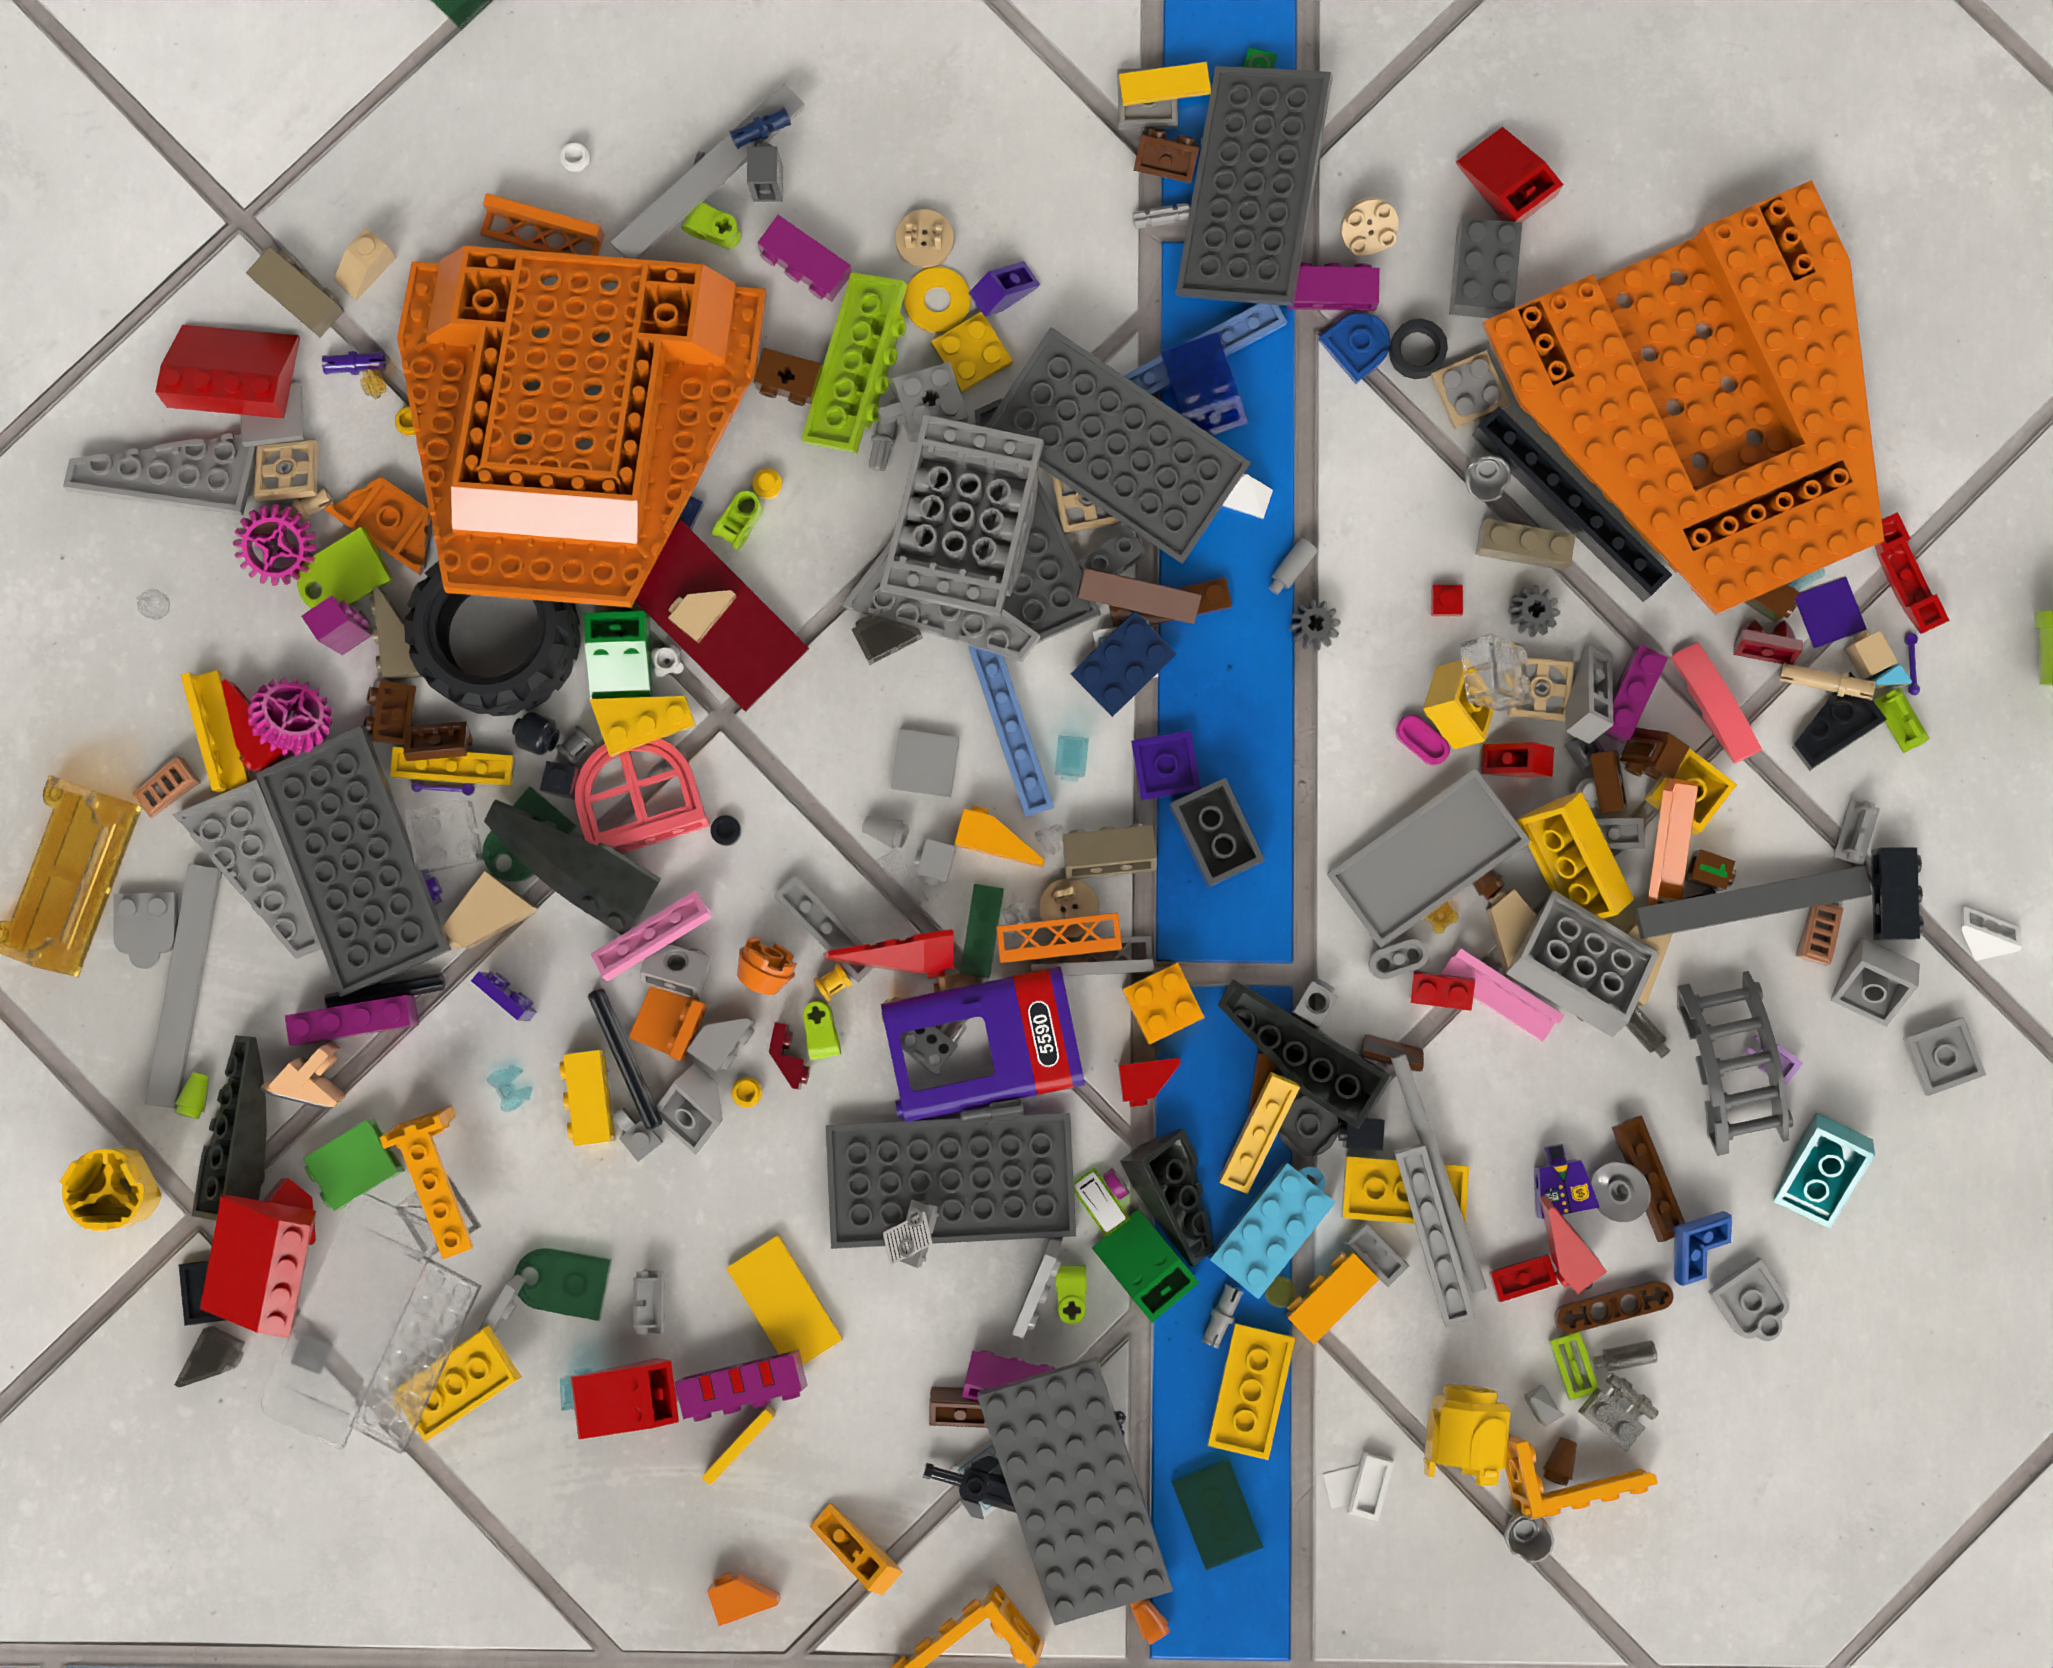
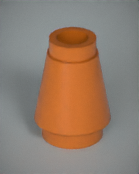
(1149, 1621)

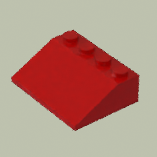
(228, 371)
(257, 1264)

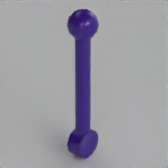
(1910, 640)
(467, 789)

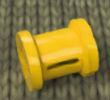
(832, 982)

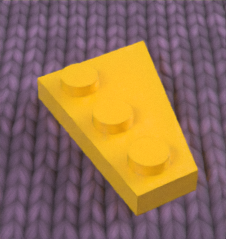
(640, 720)

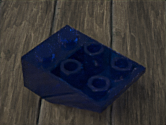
(1204, 384)

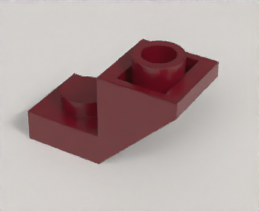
(792, 1067)

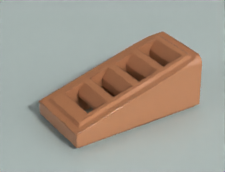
(189, 781)
(1829, 944)

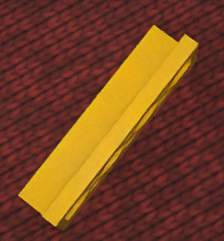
(214, 731)

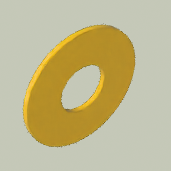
(937, 321)

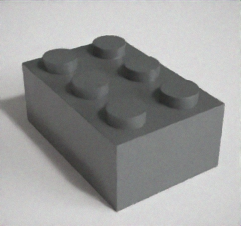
(1485, 267)
(1216, 832)

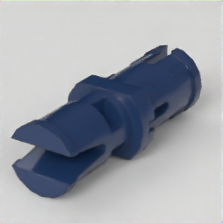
(760, 127)

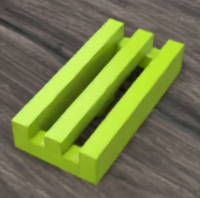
(1565, 1340)

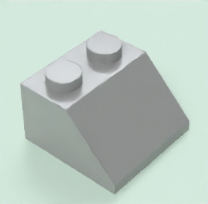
(1876, 982)

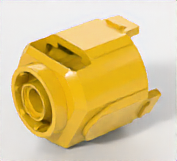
(98, 1199)
(1468, 1432)

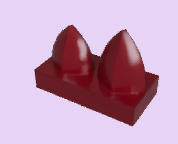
(1775, 647)

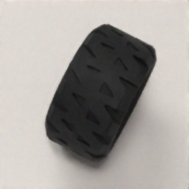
(504, 695)

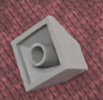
(692, 1108)

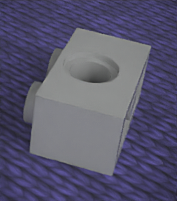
(685, 982)

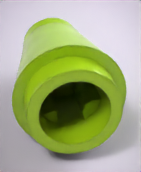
(193, 1096)

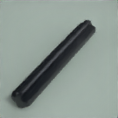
(411, 987)

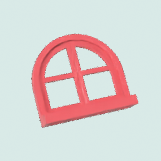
(646, 829)

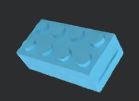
(1273, 1228)

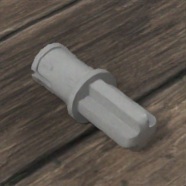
(881, 446)

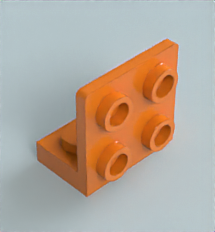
(668, 1022)

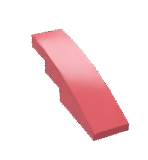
(1716, 702)

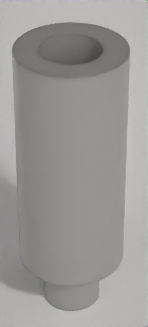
(1292, 565)

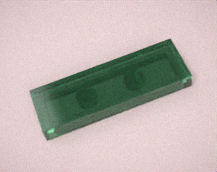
(981, 931)

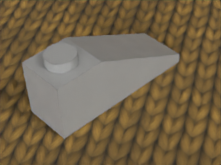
(1591, 697)

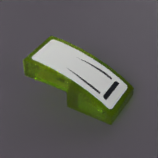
(1100, 1202)

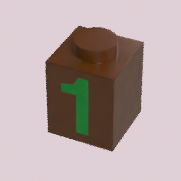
(1776, 603)
(1710, 870)

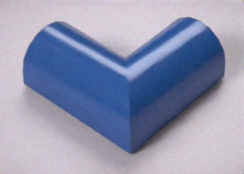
(1694, 1240)

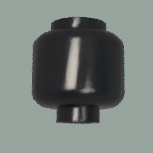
(536, 733)

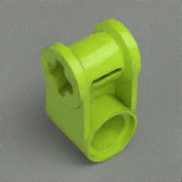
(707, 224)
(737, 521)
(821, 1037)
(1071, 1286)

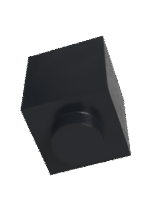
(559, 780)
(1368, 1136)

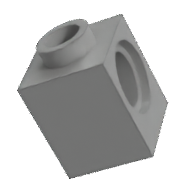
(1311, 1016)

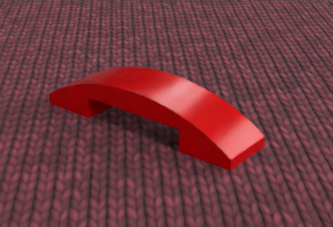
(1906, 577)

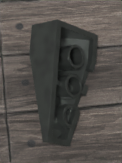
(1168, 1185)

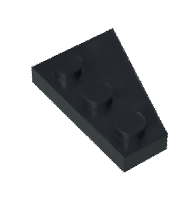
(1836, 727)

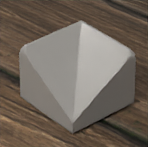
(1543, 1406)

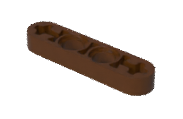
(1614, 1310)

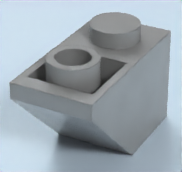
(718, 1041)

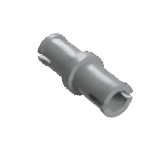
(1222, 1315)

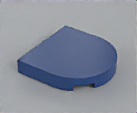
(1357, 344)

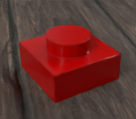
(1446, 600)

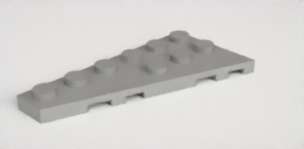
(183, 473)
(990, 633)
(247, 849)

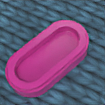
(1422, 740)

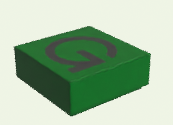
(1260, 59)

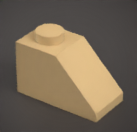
(363, 263)
(700, 612)

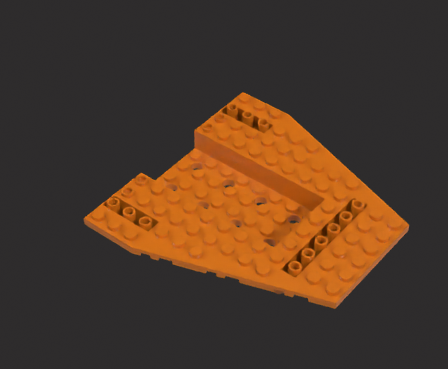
(1786, 334)
(544, 512)

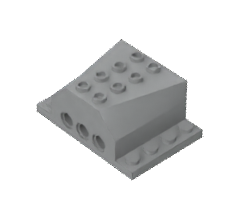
(964, 516)

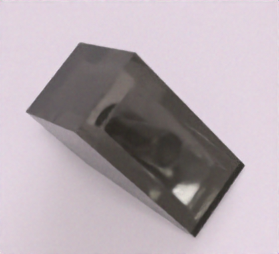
(883, 637)
(212, 1355)

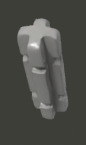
(1161, 215)

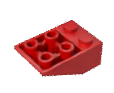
(1510, 176)
(625, 1398)

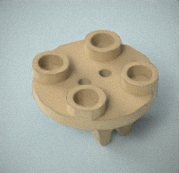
(1383, 225)
(938, 239)
(1065, 894)

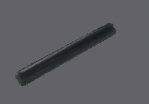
(625, 1059)

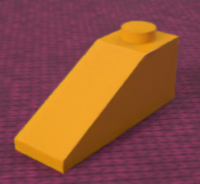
(989, 836)
(856, 1550)

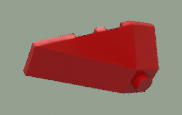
(916, 955)

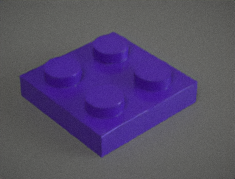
(1165, 765)
(497, 989)

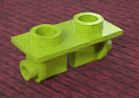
(1902, 720)

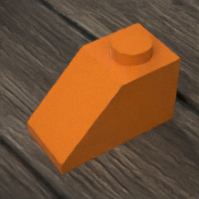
(739, 1597)

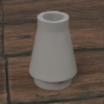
(888, 831)

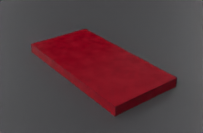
(746, 645)

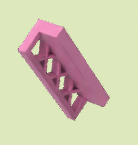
(651, 935)
(1504, 995)

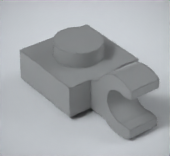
(637, 1138)

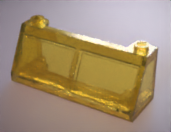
(69, 877)

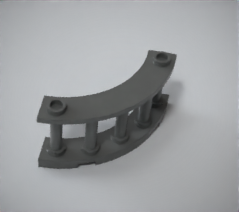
(1712, 1068)

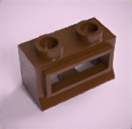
(1664, 759)

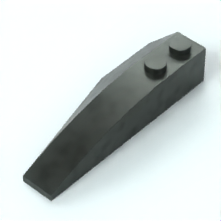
(584, 874)
(1318, 1063)
(238, 1143)

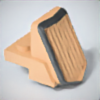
(304, 1081)

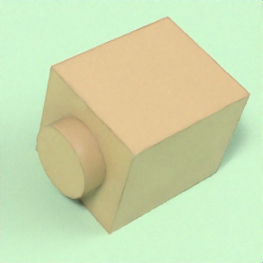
(1870, 653)

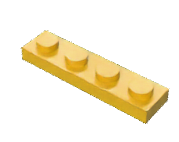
(470, 769)
(1259, 1132)

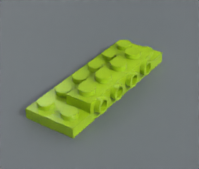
(857, 363)

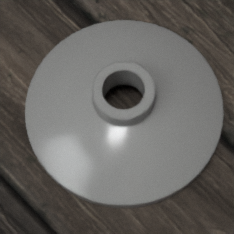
(1615, 1203)

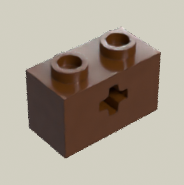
(778, 365)

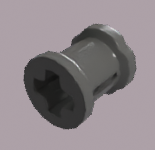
(575, 745)

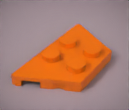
(391, 518)

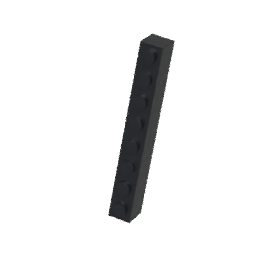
(1572, 505)

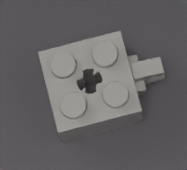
(911, 391)

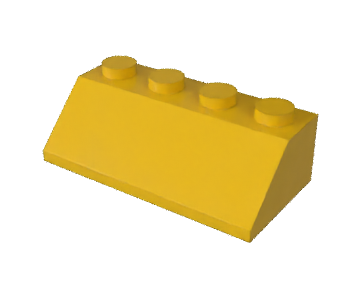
(1576, 855)

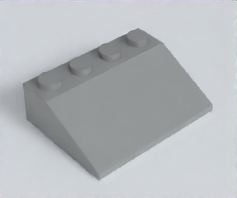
(1583, 964)

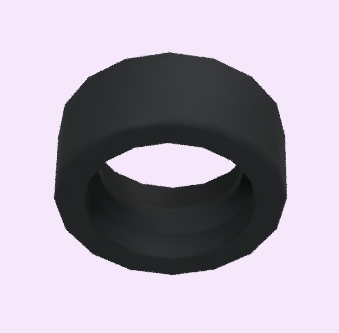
(1422, 326)

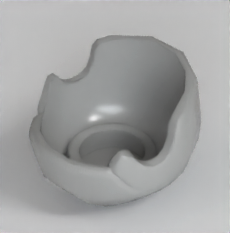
(1487, 476)
(1529, 1537)

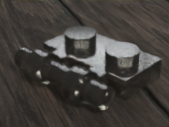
(1611, 1418)

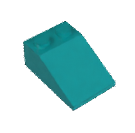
(1824, 1170)

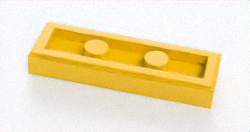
(1164, 84)
(739, 1445)

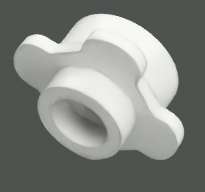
(659, 657)

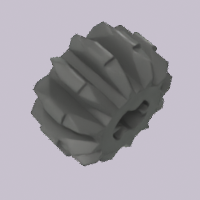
(1542, 603)
(1325, 630)

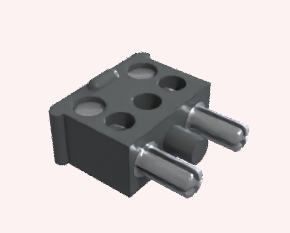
(928, 1054)

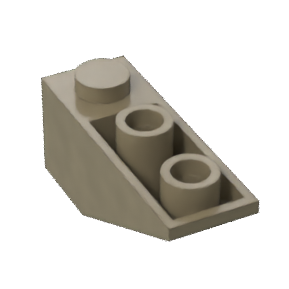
(390, 635)

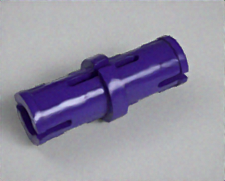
(353, 363)

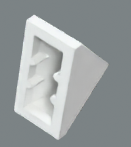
(1249, 497)
(1988, 935)

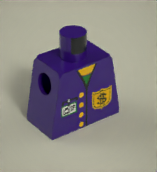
(1563, 1183)

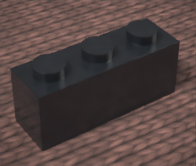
(1896, 893)

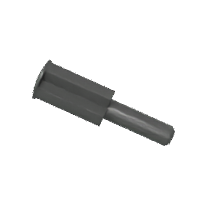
(997, 1111)

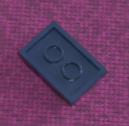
(1123, 663)

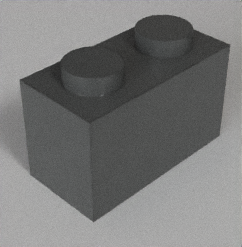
(764, 173)

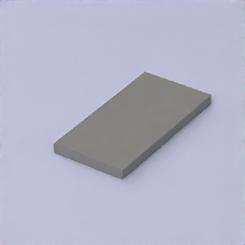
(1428, 858)

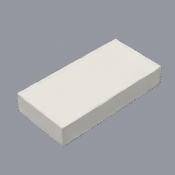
(1370, 1486)

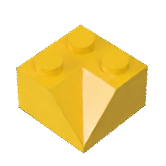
(1448, 708)
(1712, 789)

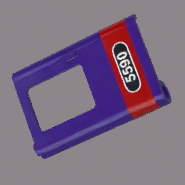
(1027, 1037)

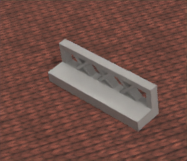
(1103, 967)

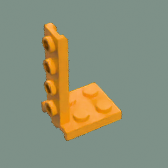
(431, 1179)
(1529, 1494)
(1005, 1622)

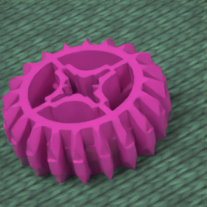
(261, 540)
(278, 700)

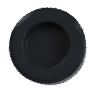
(725, 830)

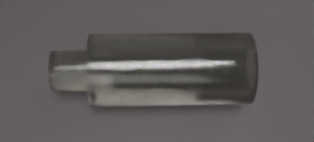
(1647, 1033)
(1627, 1356)

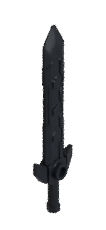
(976, 1485)

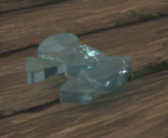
(510, 1098)

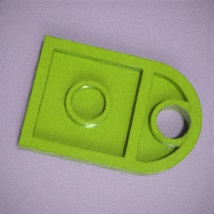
(345, 570)

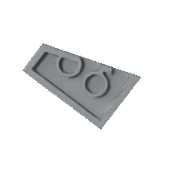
(1038, 1290)

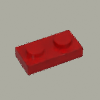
(1442, 990)
(1523, 1278)

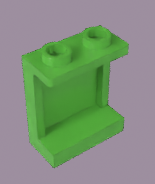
(352, 1165)

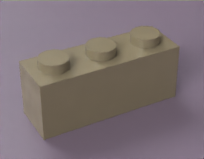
(295, 290)
(1525, 544)
(1109, 851)

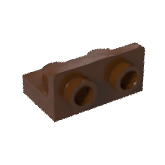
(1166, 155)
(389, 711)
(437, 741)

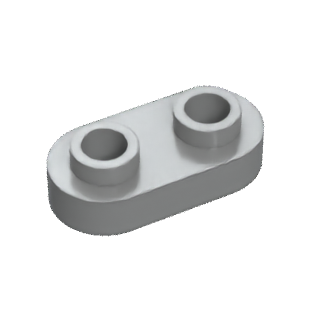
(1397, 959)

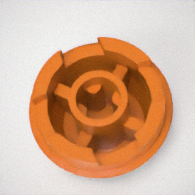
(765, 967)

